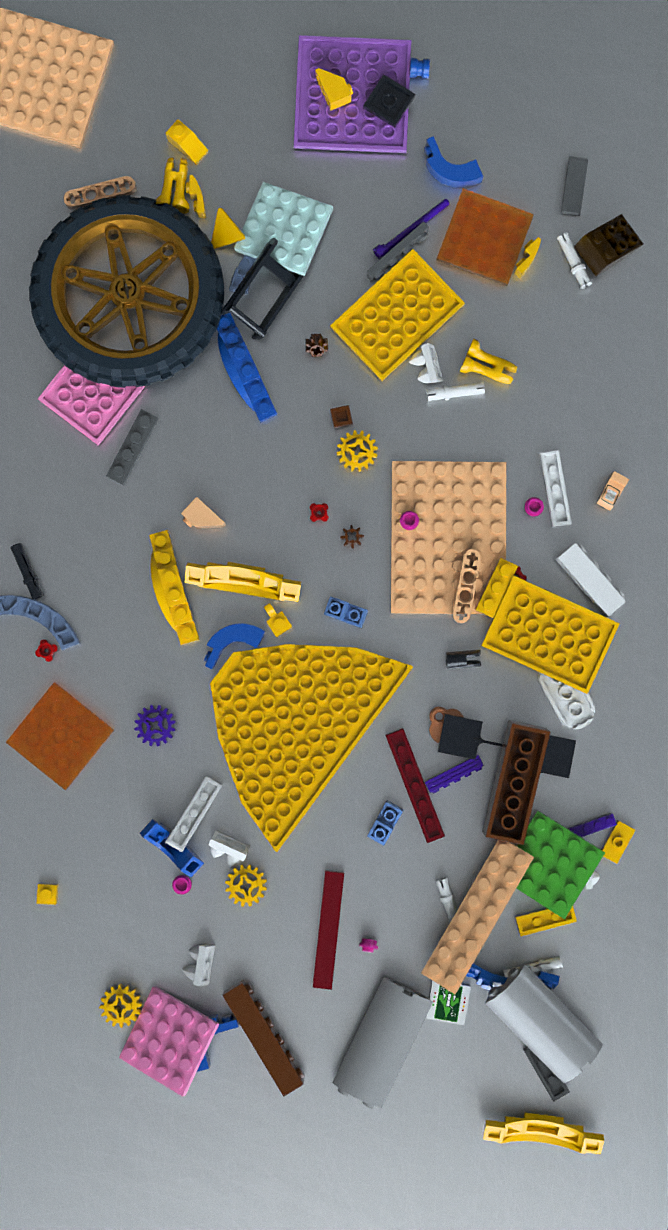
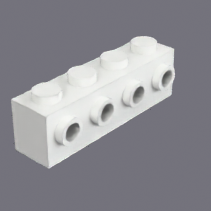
(591, 580)

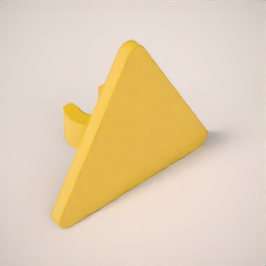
(225, 230)

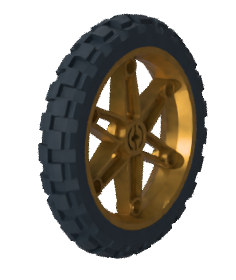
(103, 220)

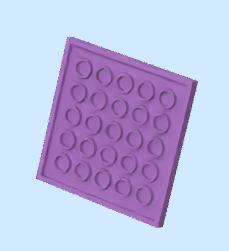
(362, 65)

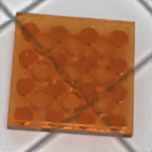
(485, 237)
(60, 736)

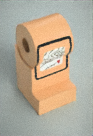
(612, 490)

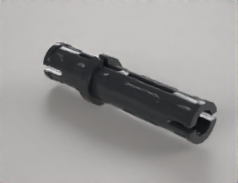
(29, 577)

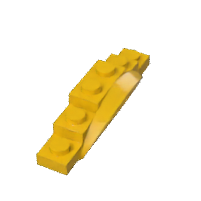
(243, 580)
(169, 588)
(545, 1130)

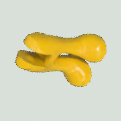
(169, 176)
(498, 364)

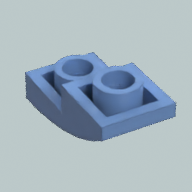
(345, 612)
(385, 822)

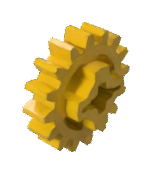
(348, 448)
(233, 888)
(120, 1013)

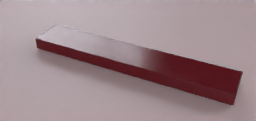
(415, 785)
(328, 930)

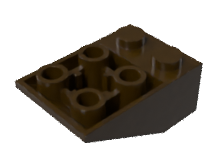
(608, 244)

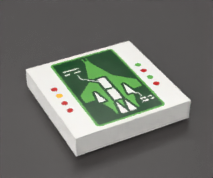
(447, 1005)

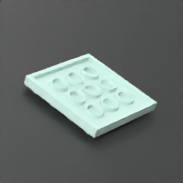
(290, 219)

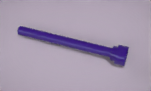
(382, 250)

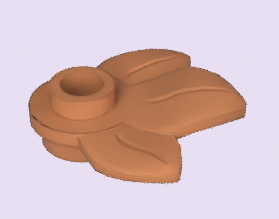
(436, 725)

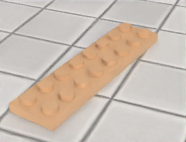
(477, 915)

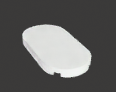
(570, 705)

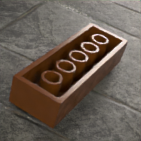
(516, 782)

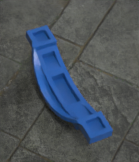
(243, 369)
(489, 980)

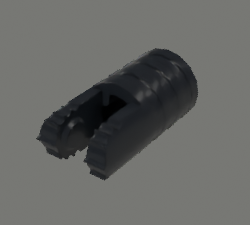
(458, 659)

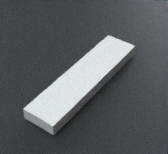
(555, 488)
(193, 814)

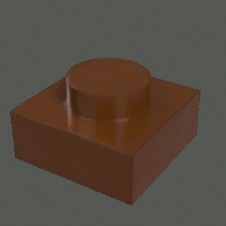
(341, 416)

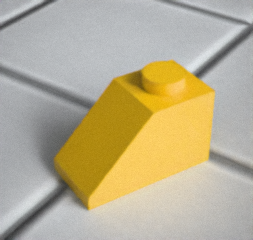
(333, 88)
(186, 141)

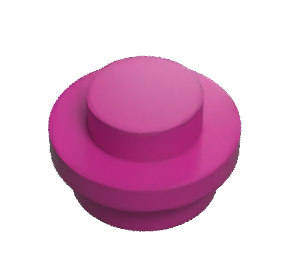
(534, 506)
(409, 520)
(182, 884)
(368, 945)

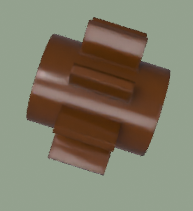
(316, 345)
(346, 537)

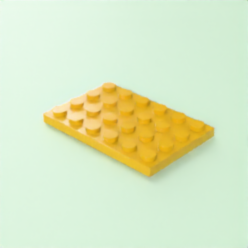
(397, 315)
(550, 634)

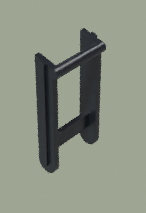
(281, 273)

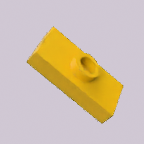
(617, 841)

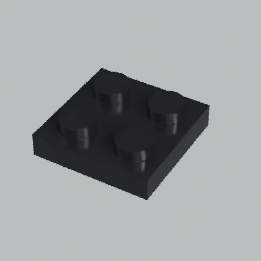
(389, 101)

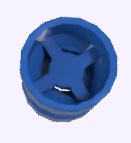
(419, 68)

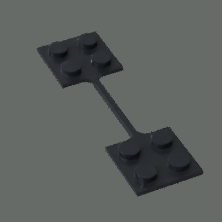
(462, 737)

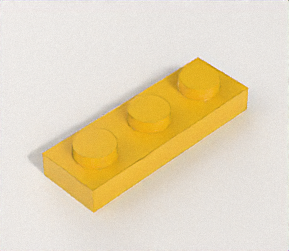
(496, 587)
(542, 920)

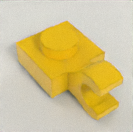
(277, 622)

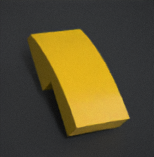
(194, 190)
(530, 252)

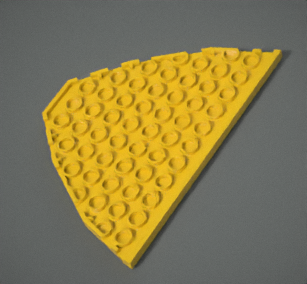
(293, 720)

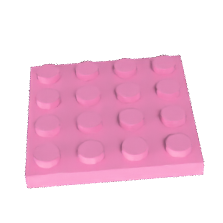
(86, 404)
(169, 1041)

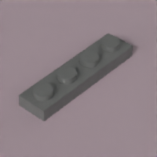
(401, 248)
(132, 447)

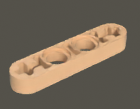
(99, 188)
(468, 586)

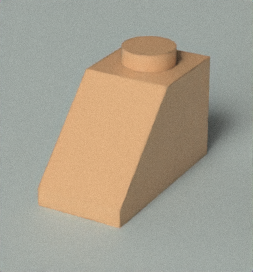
(201, 516)

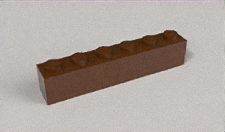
(264, 1038)

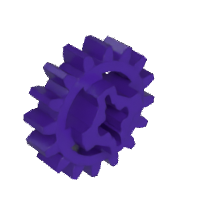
(150, 732)

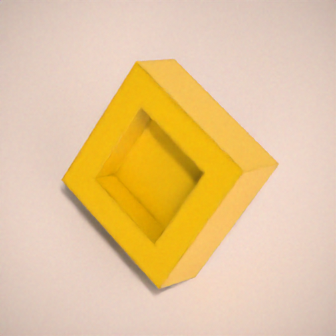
(47, 894)

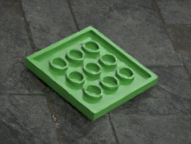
(559, 866)

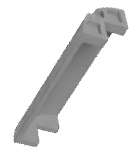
(544, 1023)
(382, 1043)

